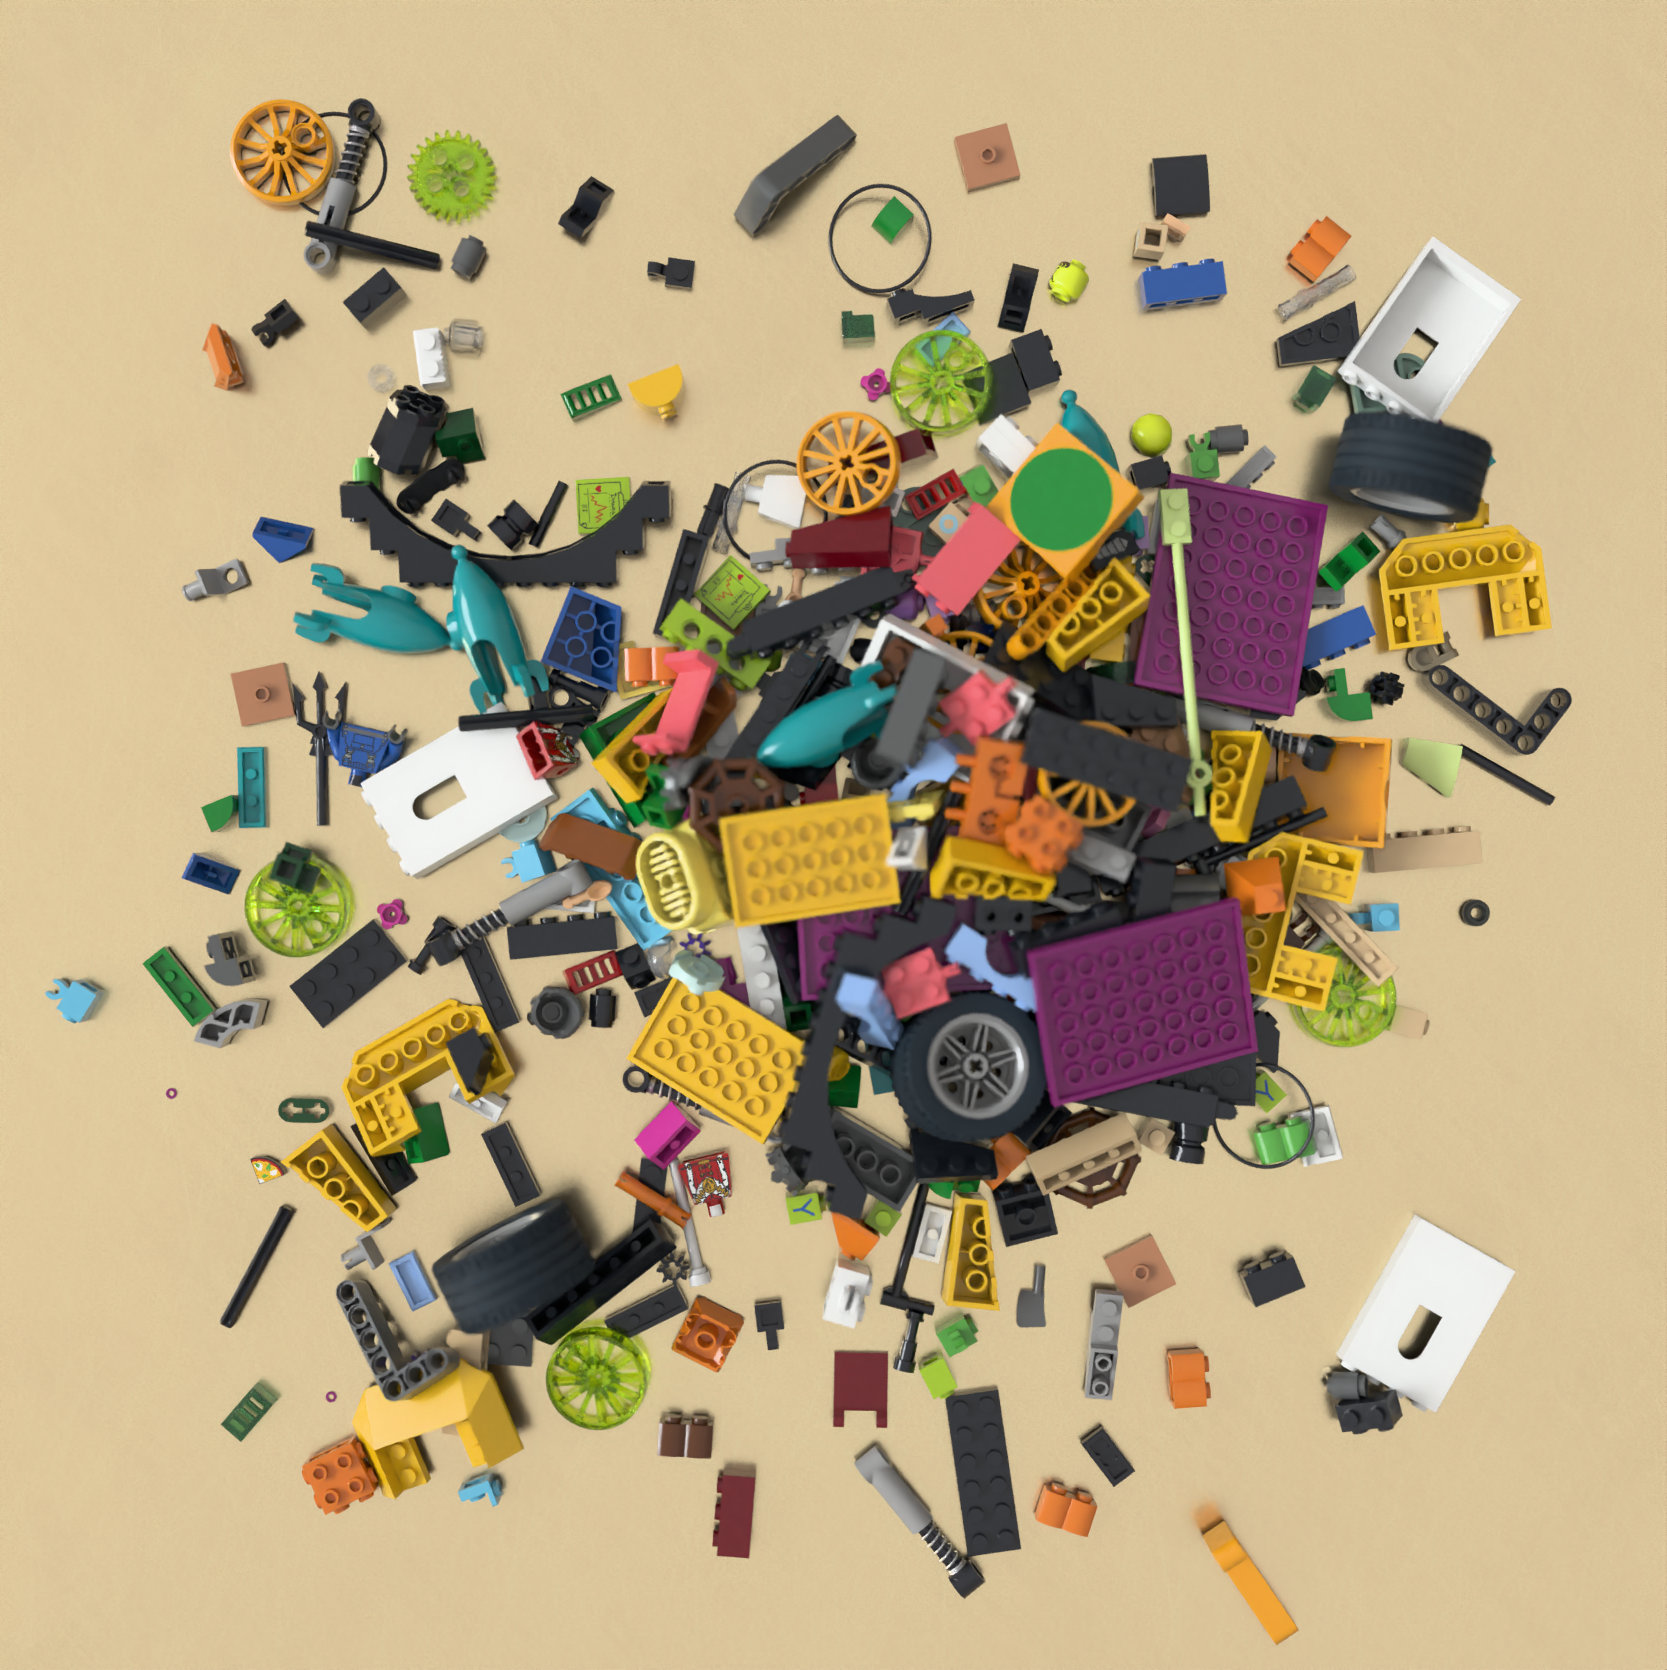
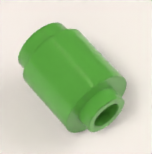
(366, 471)

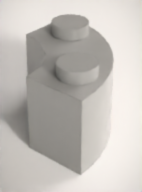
(229, 1019)

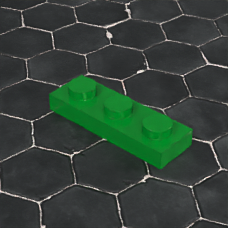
(179, 986)

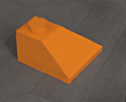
(1256, 885)
(854, 1236)

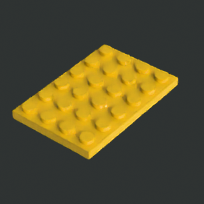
(809, 860)
(720, 1056)

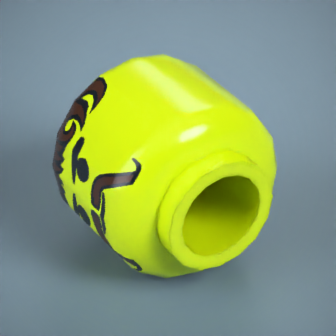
(1069, 280)

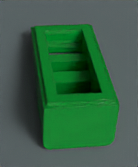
(595, 406)

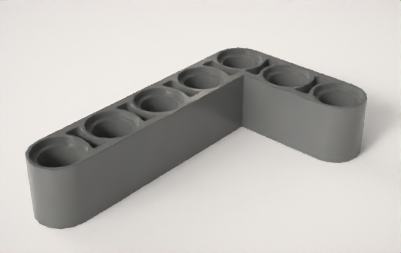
(790, 171)
(388, 1348)

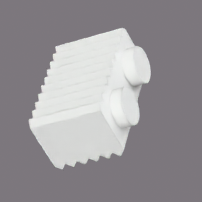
(431, 358)

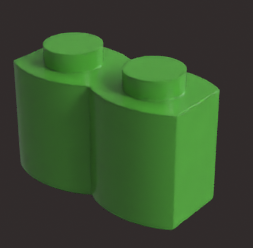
(1283, 1141)

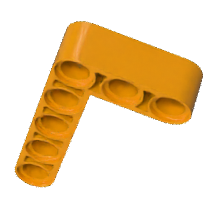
(1047, 617)
(1249, 1582)

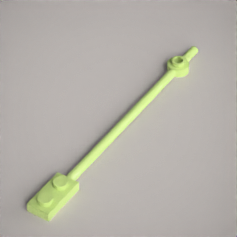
(1177, 532)

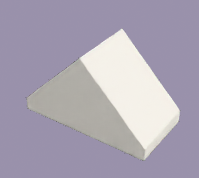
(909, 849)

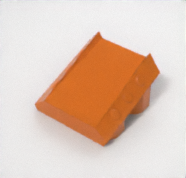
(222, 358)
(708, 1334)

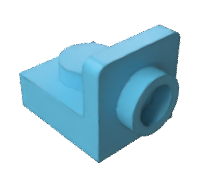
(478, 1487)

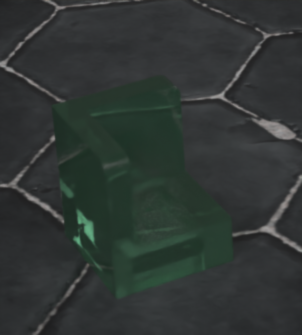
(857, 328)

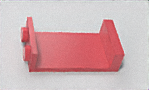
(966, 560)
(685, 702)

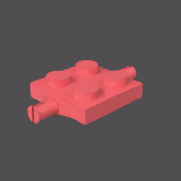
(906, 551)
(978, 707)
(917, 982)

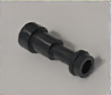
(596, 696)
(417, 964)
(905, 1359)

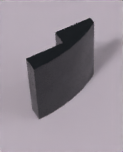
(1181, 184)
(1007, 392)

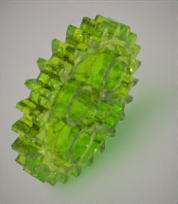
(445, 198)

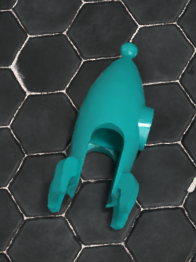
(1089, 432)
(392, 619)
(484, 620)
(829, 724)

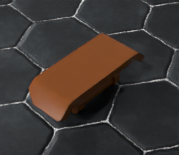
(717, 707)
(592, 845)

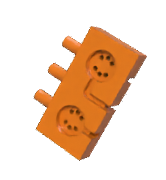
(990, 790)

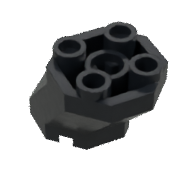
(407, 430)

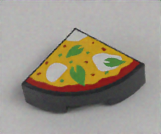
(267, 1168)

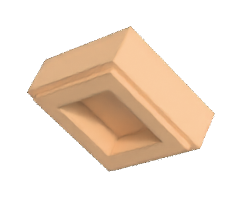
(1176, 228)

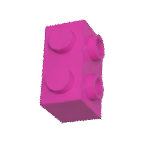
(664, 1135)

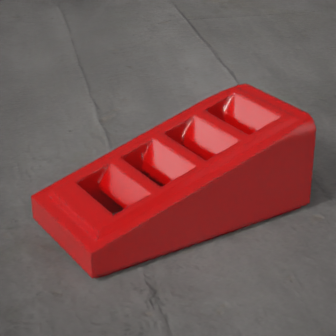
(955, 482)
(570, 979)

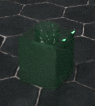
(1314, 388)

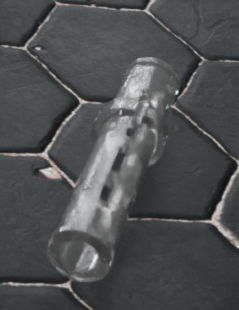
(1306, 298)
(733, 510)

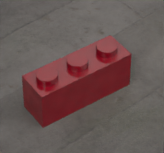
(734, 1513)

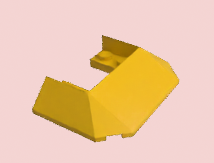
(1460, 560)
(1305, 868)
(407, 1060)
(463, 1397)

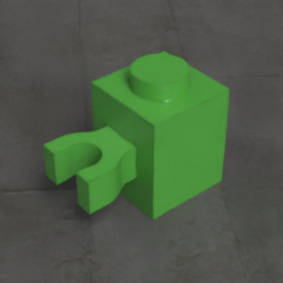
(1202, 462)
(957, 1334)

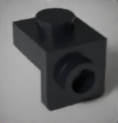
(635, 967)

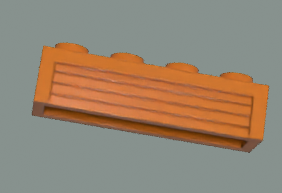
(934, 626)

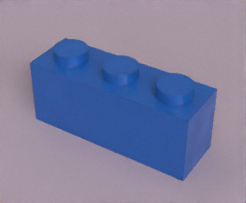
(1182, 284)
(1337, 634)

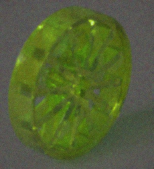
(941, 371)
(308, 911)
(1349, 1007)
(586, 1377)

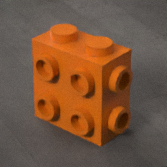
(1043, 836)
(340, 1476)

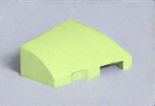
(1433, 762)

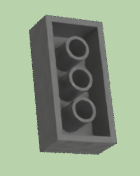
(911, 709)
(1119, 833)
(876, 1160)

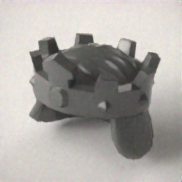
(869, 771)
(680, 775)
(556, 1012)
(787, 1168)

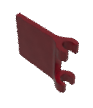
(860, 1385)

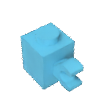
(530, 862)
(1378, 917)
(77, 999)

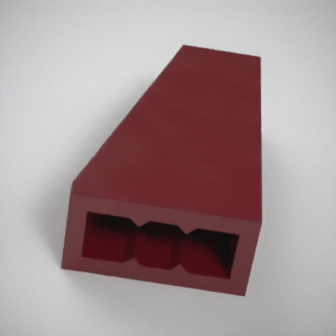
(914, 447)
(844, 542)

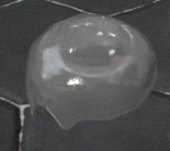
(659, 957)

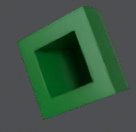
(892, 220)
(221, 813)

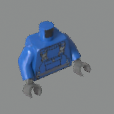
(362, 747)

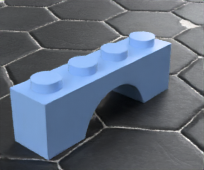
(935, 765)
(968, 948)
(867, 1001)

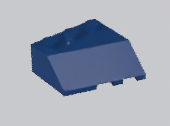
(586, 639)

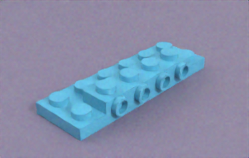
(626, 896)

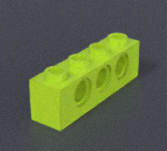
(683, 615)

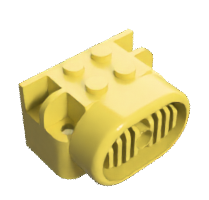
(685, 880)

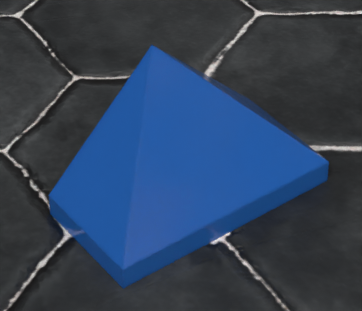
(281, 538)
(210, 872)

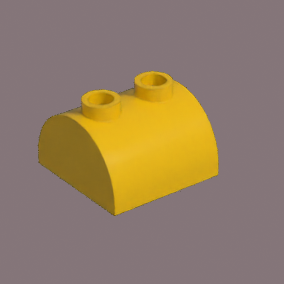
(660, 392)

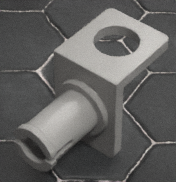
(213, 581)
(366, 1250)

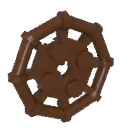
(728, 790)
(1118, 1188)

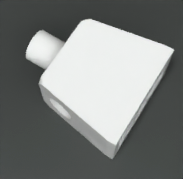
(780, 499)

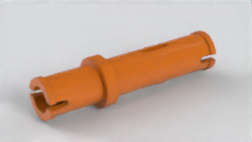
(652, 1199)

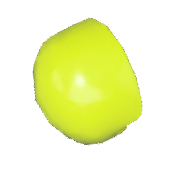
(1152, 435)

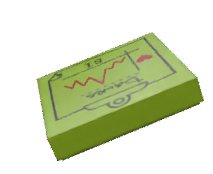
(599, 501)
(732, 593)

